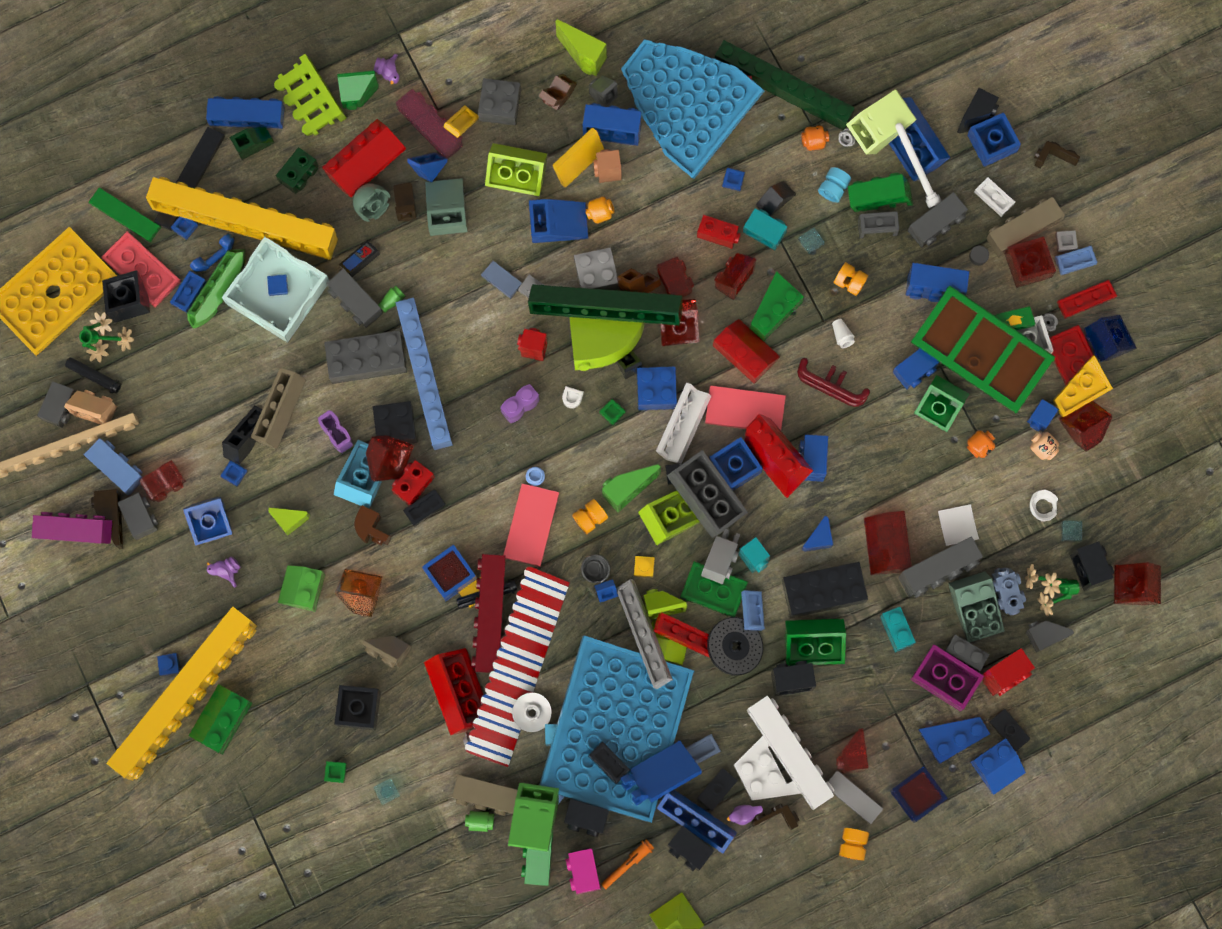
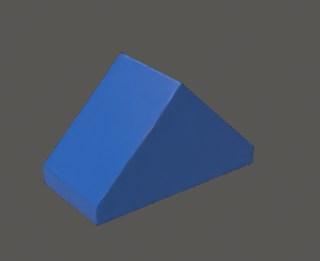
(427, 165)
(820, 538)

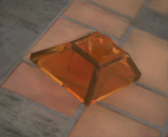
(359, 591)

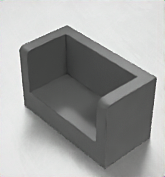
(878, 223)

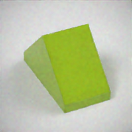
(289, 519)

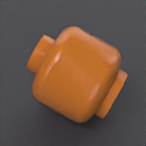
(814, 138)
(981, 444)

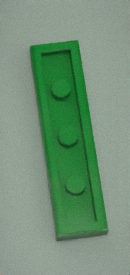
(124, 215)

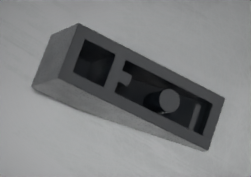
(238, 442)

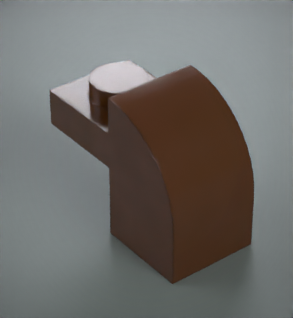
(558, 92)
(636, 282)
(365, 525)

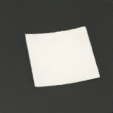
(957, 524)

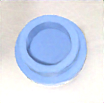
(535, 476)

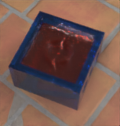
(918, 794)

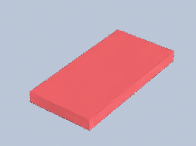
(130, 255)
(740, 407)
(531, 525)

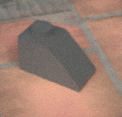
(603, 90)
(1046, 634)

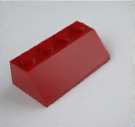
(363, 158)
(776, 455)
(455, 689)

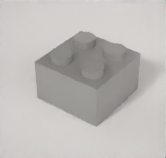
(596, 270)

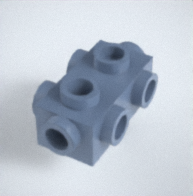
(1007, 589)

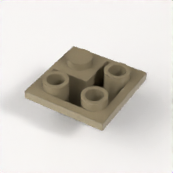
(389, 648)

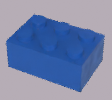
(613, 123)
(932, 281)

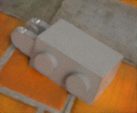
(720, 558)

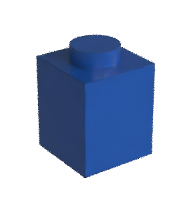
(1042, 416)

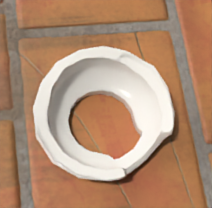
(1043, 495)

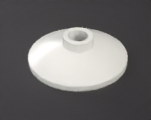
(529, 702)

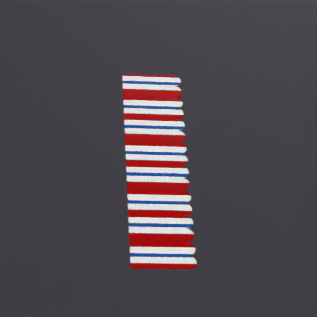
(517, 665)

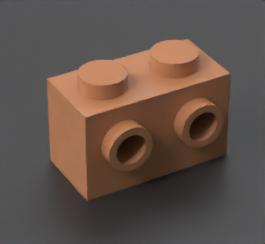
(607, 166)

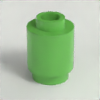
(479, 821)

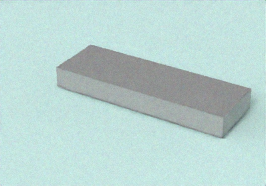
(854, 797)

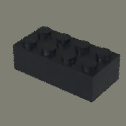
(824, 589)

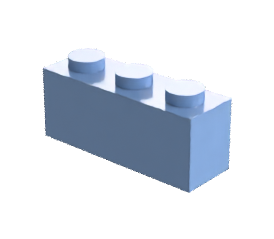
(114, 466)

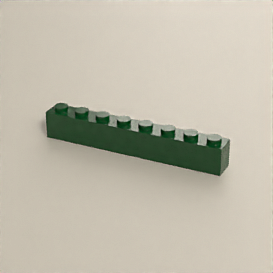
(787, 86)
(605, 304)

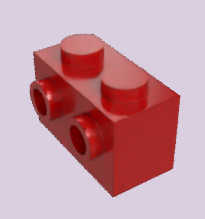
(532, 344)
(412, 483)

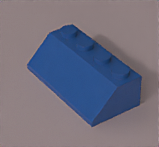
(924, 142)

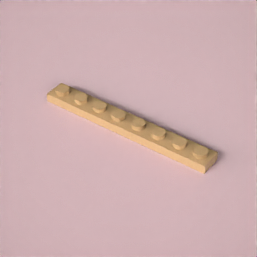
(70, 443)

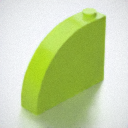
(601, 341)

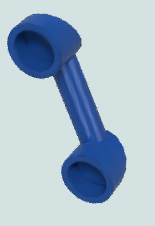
(200, 265)

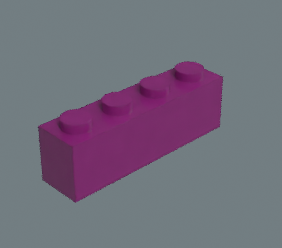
(71, 529)

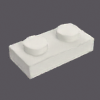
(994, 197)

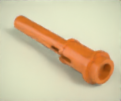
(635, 857)

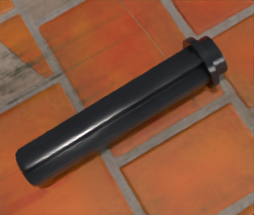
(93, 375)
(465, 601)

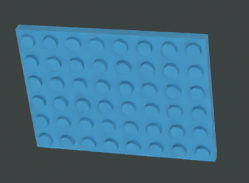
(615, 704)

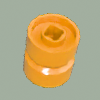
(857, 281)
(590, 516)
(853, 844)

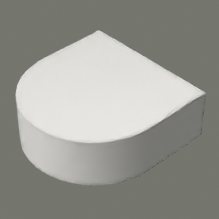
(572, 397)

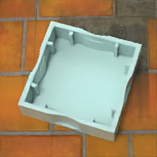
(276, 313)

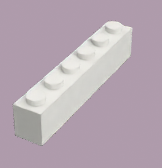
(790, 752)

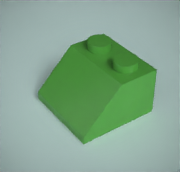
(301, 587)

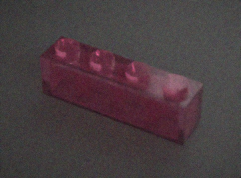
(428, 123)

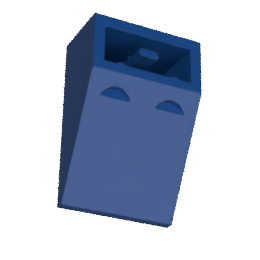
(557, 220)

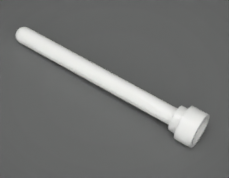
(932, 198)

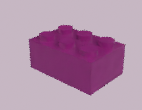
(947, 678)

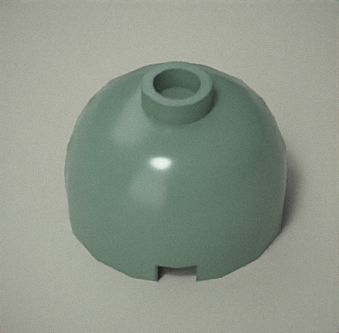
(370, 201)

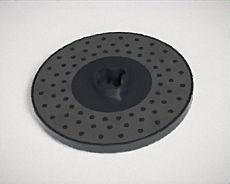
(720, 646)

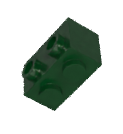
(297, 170)

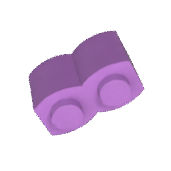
(524, 401)
(333, 429)

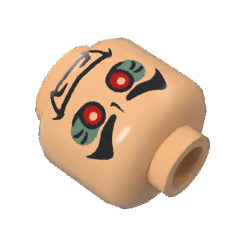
(1044, 445)

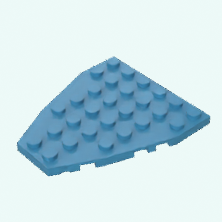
(688, 100)

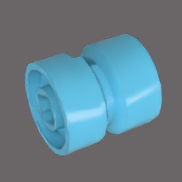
(834, 184)

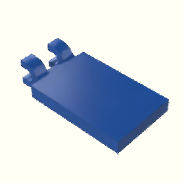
(661, 773)

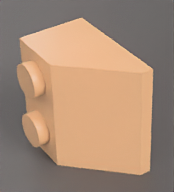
(91, 408)

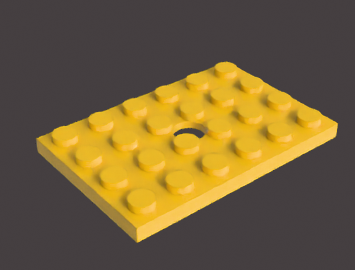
(65, 264)

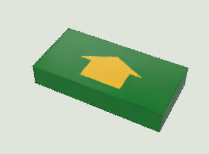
(1018, 318)

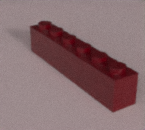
(490, 611)

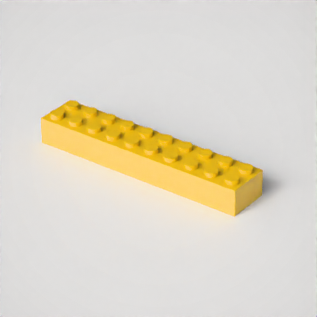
(241, 217)
(182, 694)

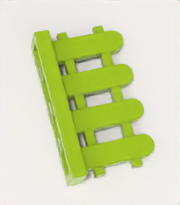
(309, 87)

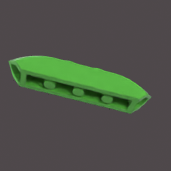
(211, 295)

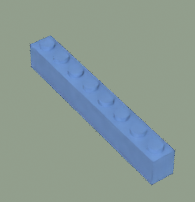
(424, 374)

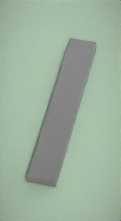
(643, 634)

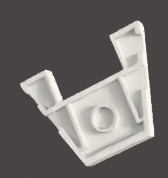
(761, 774)

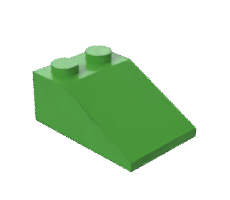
(627, 486)

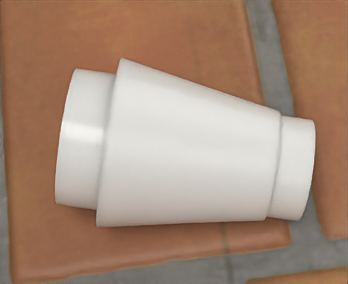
(842, 333)

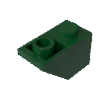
(251, 141)

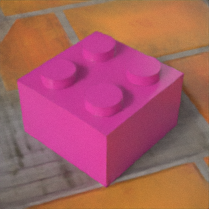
(584, 871)

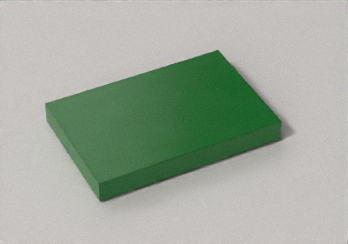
(712, 595)

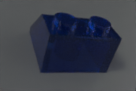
(1109, 338)

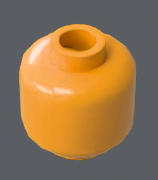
(600, 210)

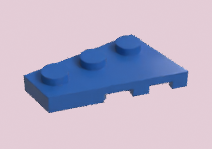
(953, 737)

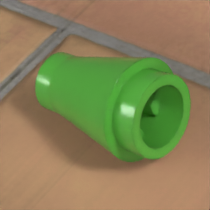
(393, 295)

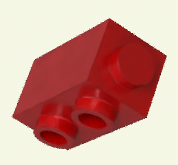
(718, 232)

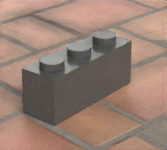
(938, 220)
(353, 299)

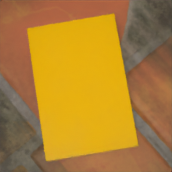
(578, 157)

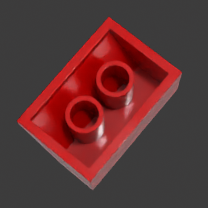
(745, 350)

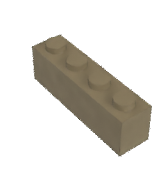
(1025, 226)
(278, 408)
(484, 795)

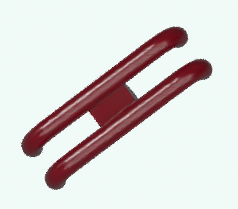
(830, 388)

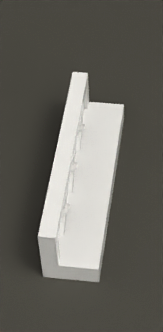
(685, 425)

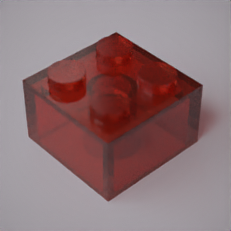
(1030, 262)

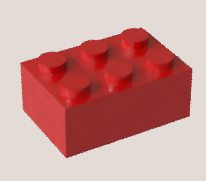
(1008, 673)

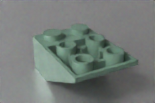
(446, 207)
(977, 606)

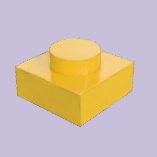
(644, 566)

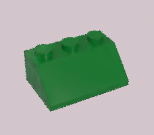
(815, 641)
(220, 719)

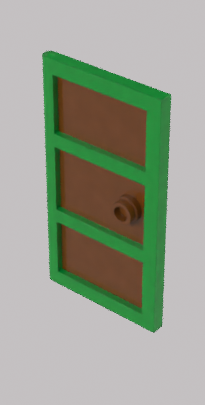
(983, 349)

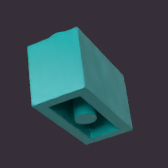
(765, 228)
(754, 556)
(897, 629)

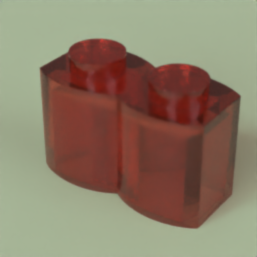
(674, 277)
(162, 481)

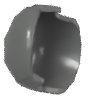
(595, 568)

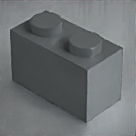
(53, 405)
(138, 516)
(967, 653)

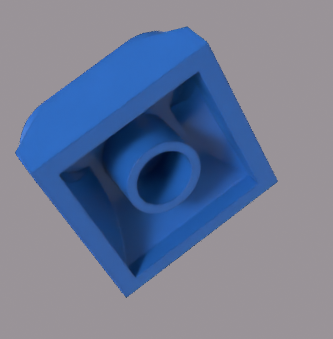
(207, 520)

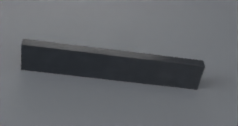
(194, 169)

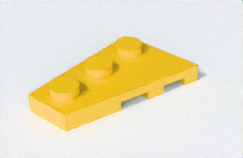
(1083, 388)

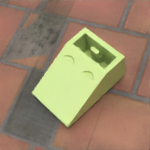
(876, 124)

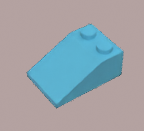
(355, 478)

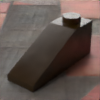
(106, 504)

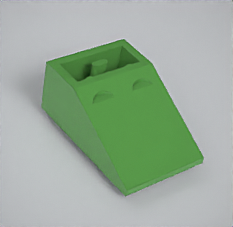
(533, 816)

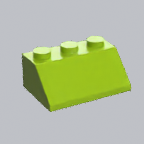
(515, 169)

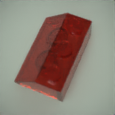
(887, 543)

